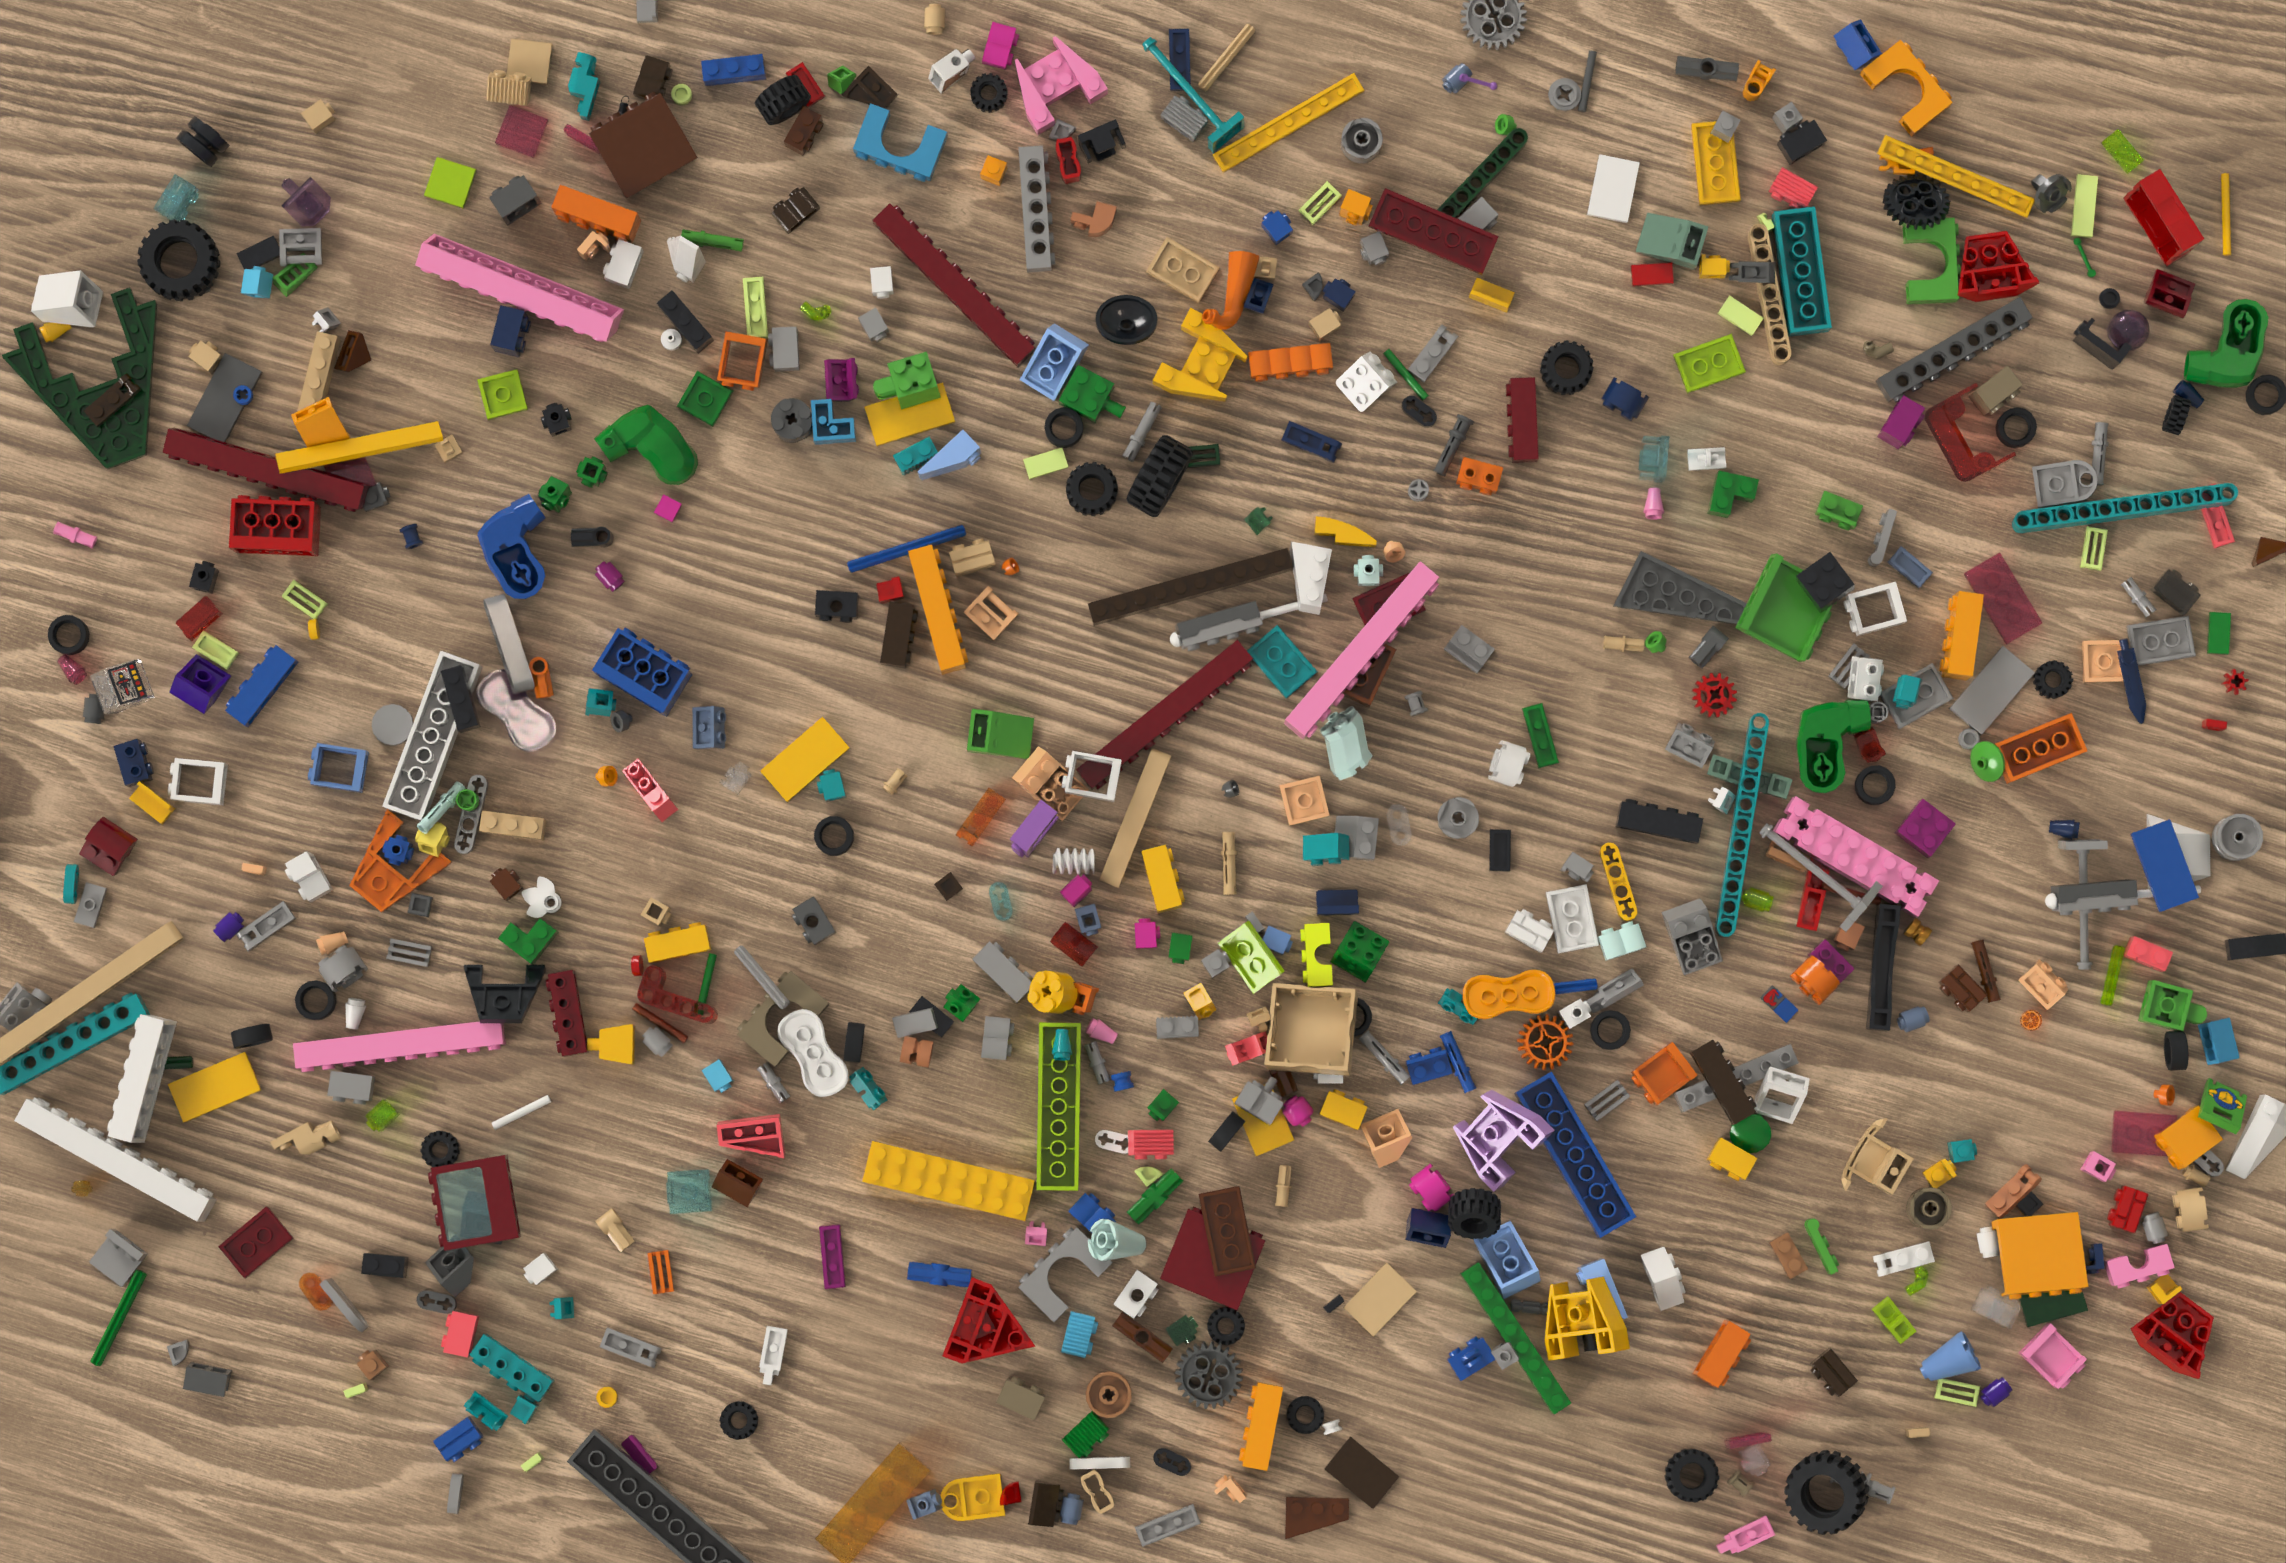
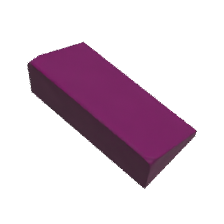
(639, 1453)

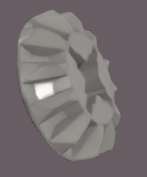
(1566, 85)

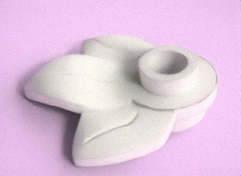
(539, 898)

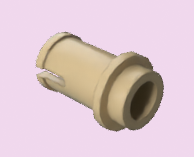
(894, 781)
(2195, 1175)

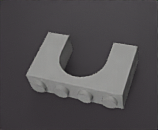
(1037, 1285)

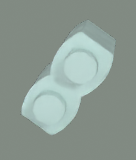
(1621, 941)

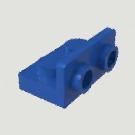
(1428, 1066)

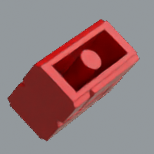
(2127, 1209)

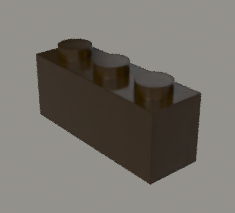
(898, 635)

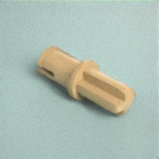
(1623, 644)
(1283, 1185)

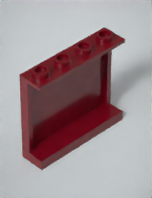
(1192, 1266)

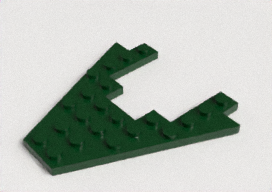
(125, 432)

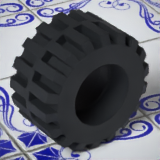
(782, 99)
(1574, 352)
(1091, 507)
(1474, 1213)
(1709, 1481)

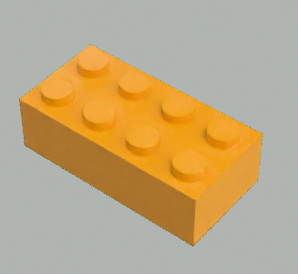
(1962, 635)
(1262, 1425)

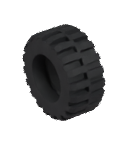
(163, 238)
(1159, 476)
(1808, 1510)

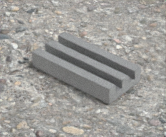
(1838, 680)
(391, 949)
(1621, 1090)

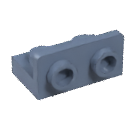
(709, 727)

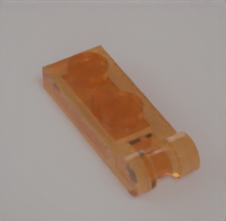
(981, 816)

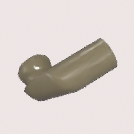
(1875, 351)

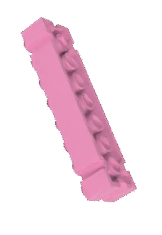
(1855, 856)

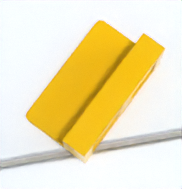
(1491, 295)
(152, 803)

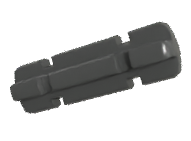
(1529, 1306)

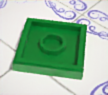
(705, 398)

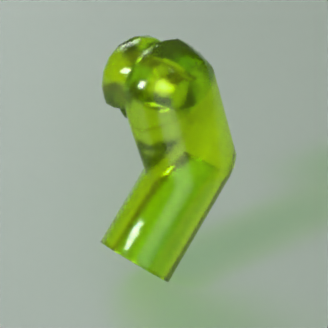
(817, 313)
(1920, 1281)

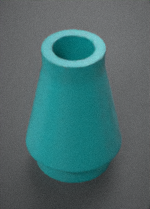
(1062, 1046)

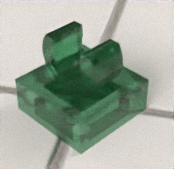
(1258, 520)

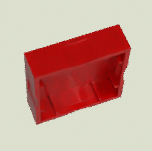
(2163, 217)

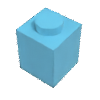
(257, 282)
(718, 1076)

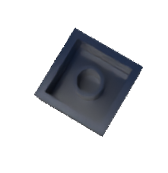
(510, 331)

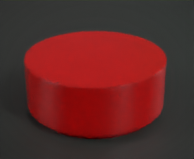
(637, 965)

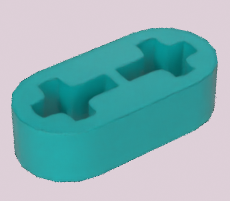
(71, 884)

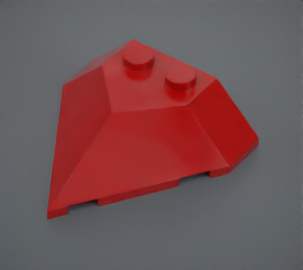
(984, 1327)

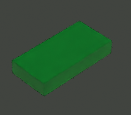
(2219, 633)

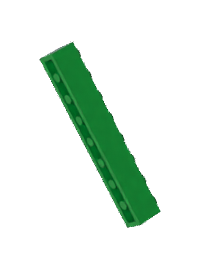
(1512, 1332)

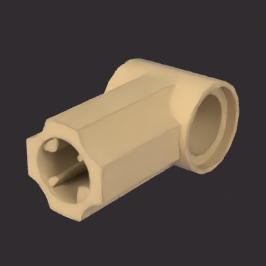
(612, 1226)

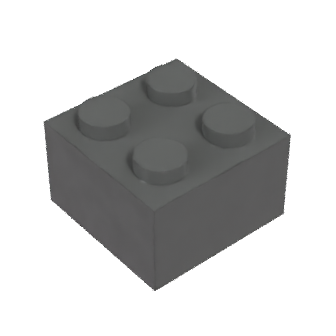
(515, 199)

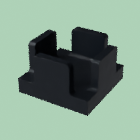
(1101, 141)

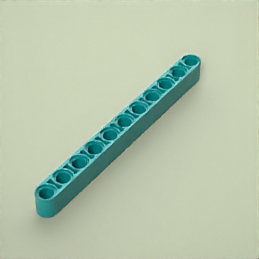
(2132, 502)
(1748, 816)

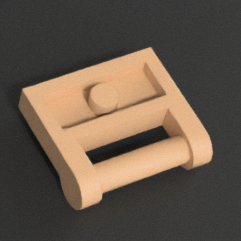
(986, 618)

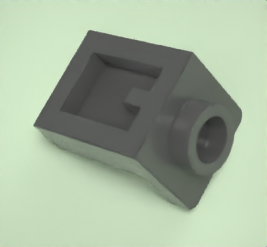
(376, 497)

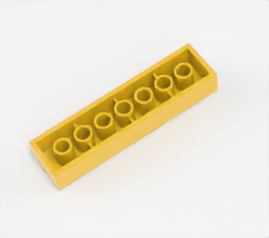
(948, 1181)

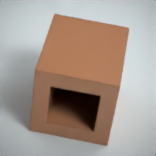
(1850, 938)

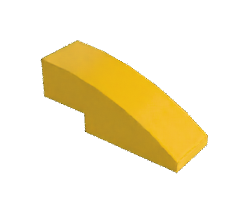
(1343, 532)

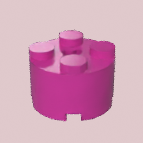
(1431, 1187)

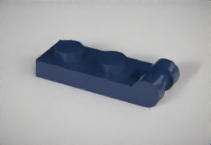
(1311, 441)

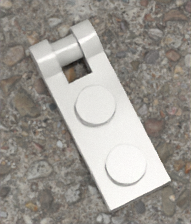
(1904, 1258)

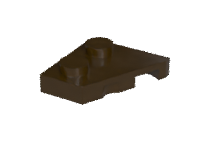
(870, 89)

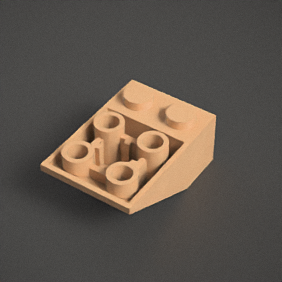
(1043, 779)

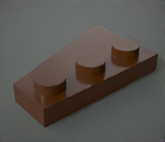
(1313, 1513)

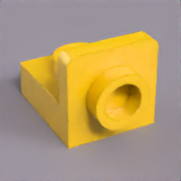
(1200, 1001)
(1940, 1173)

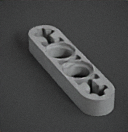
(475, 815)

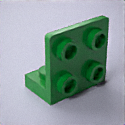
(1360, 951)

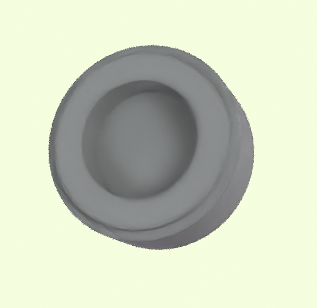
(1968, 739)
(42, 996)

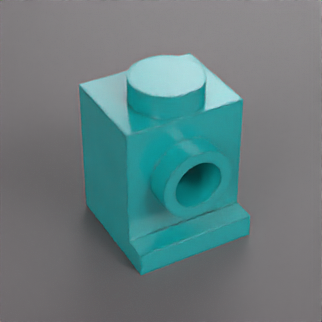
(597, 697)

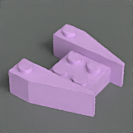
(1495, 1132)

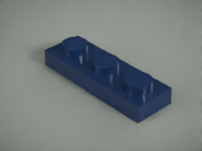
(1179, 55)

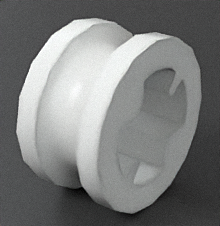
(1331, 1427)

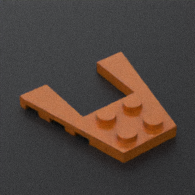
(380, 881)

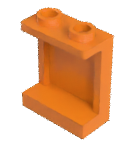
(1663, 1074)

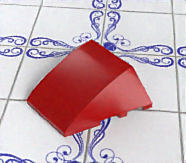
(1993, 268)
(2176, 1335)

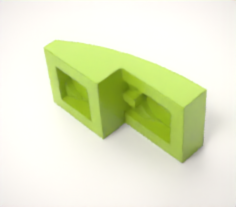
(1894, 1320)

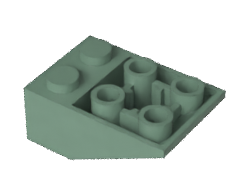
(1672, 240)

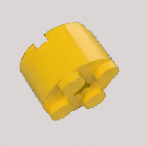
(1052, 992)

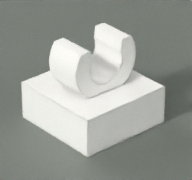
(1723, 800)

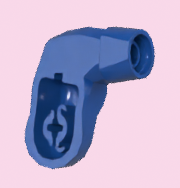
(508, 551)

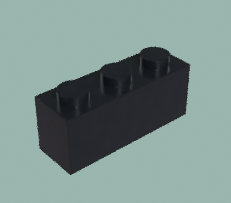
(685, 321)
(460, 699)

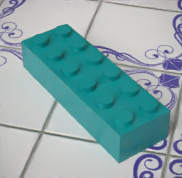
(1801, 271)

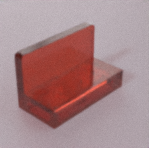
(198, 618)

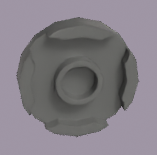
(2050, 192)

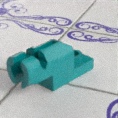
(583, 84)

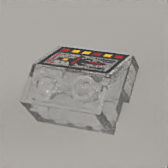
(122, 686)

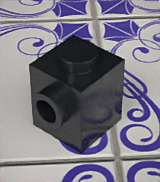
(204, 577)

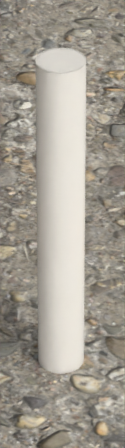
(521, 1112)

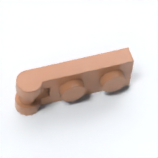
(2013, 1192)

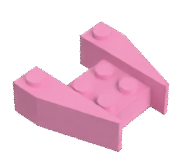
(1053, 79)

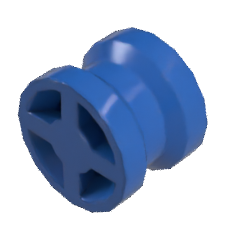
(1122, 1081)

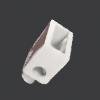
(950, 69)

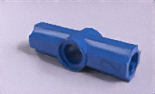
(939, 1274)

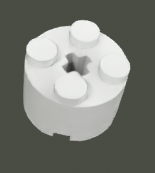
(1508, 764)

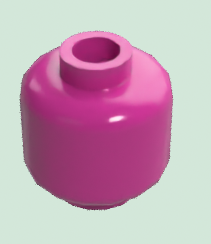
(1297, 1111)

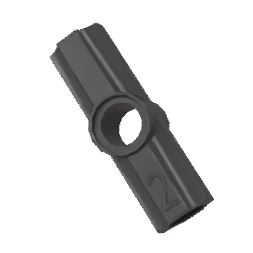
(1720, 69)

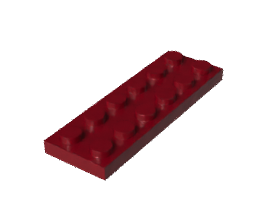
(1433, 231)

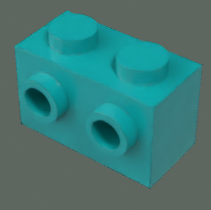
(1325, 848)

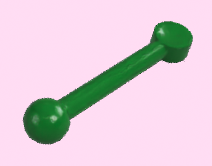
(2091, 272)

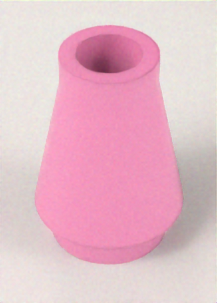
(1654, 507)
(1100, 1031)

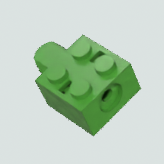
(910, 381)
(2170, 1008)

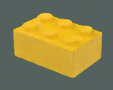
(1162, 878)

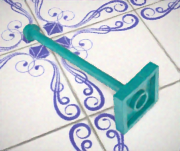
(1224, 130)

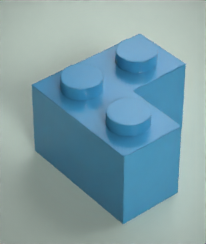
(826, 428)

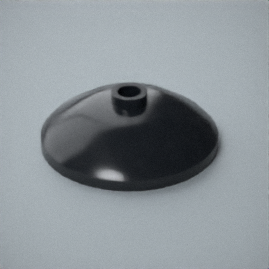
(1126, 319)

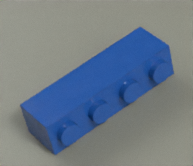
(261, 686)

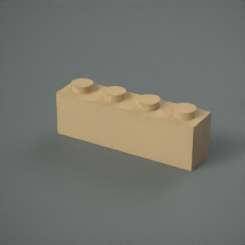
(319, 369)

